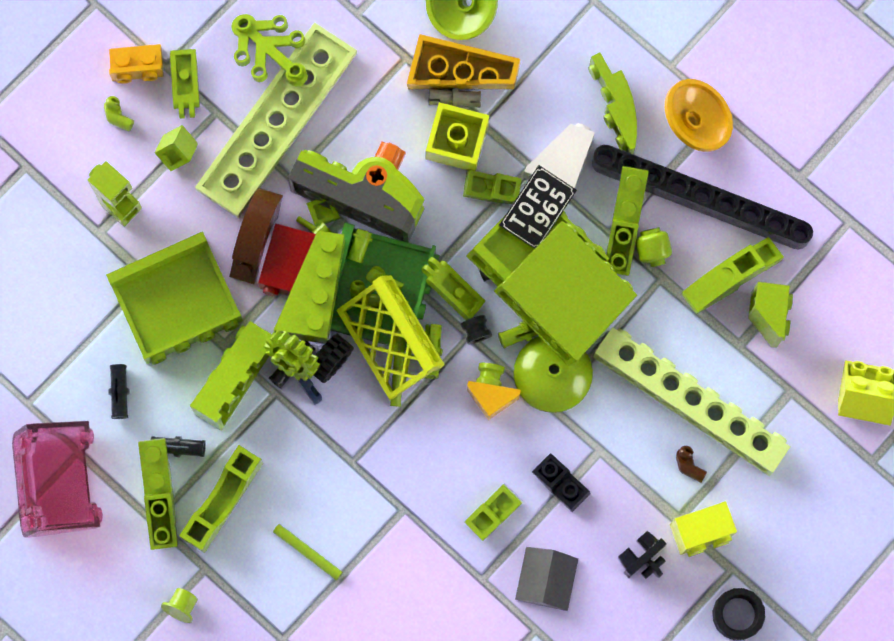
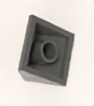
(546, 578)

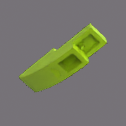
(621, 111)
(626, 219)
(731, 274)
(158, 494)

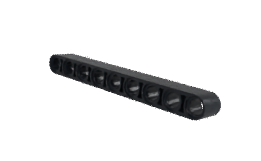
(715, 197)

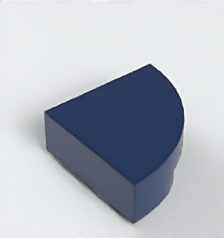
(310, 390)

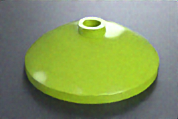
(458, 19)
(547, 390)

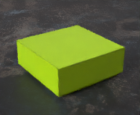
(322, 214)

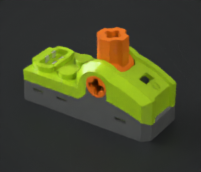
(369, 194)

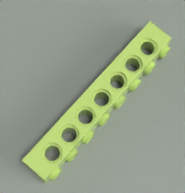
(697, 415)

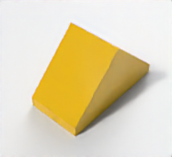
(492, 398)

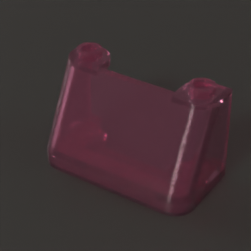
(53, 478)

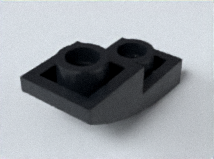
(561, 482)

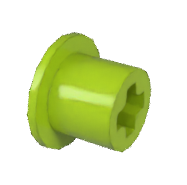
(180, 605)

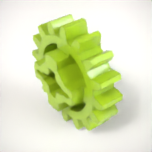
(291, 355)

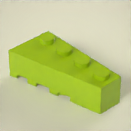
(232, 376)

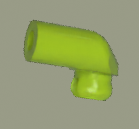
(114, 114)
(357, 287)

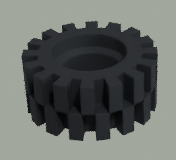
(332, 357)

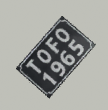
(537, 207)

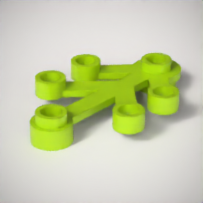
(267, 45)

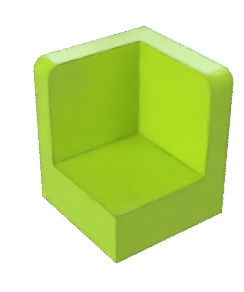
(176, 148)

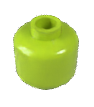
(653, 246)

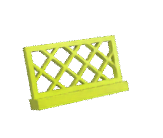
(405, 321)

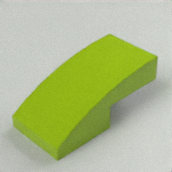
(491, 188)
(493, 512)

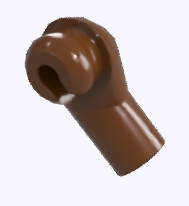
(686, 464)

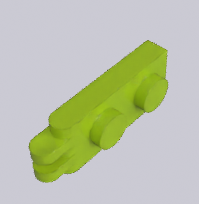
(185, 81)
(453, 288)

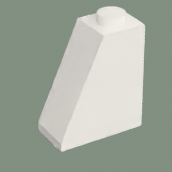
(565, 154)

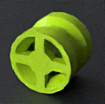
(490, 373)

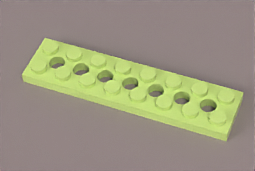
(280, 136)

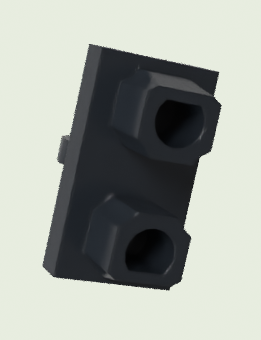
(651, 546)

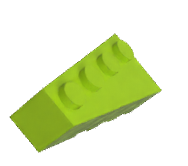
(313, 295)

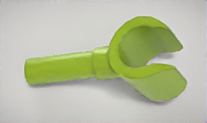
(321, 227)
(376, 272)

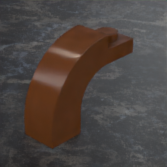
(253, 235)

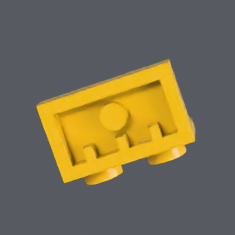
(136, 63)

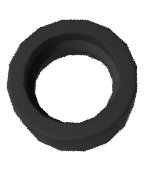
(753, 599)

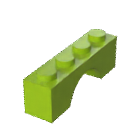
(114, 193)
(214, 512)

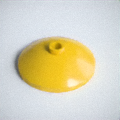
(698, 115)

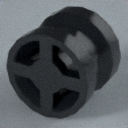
(476, 329)

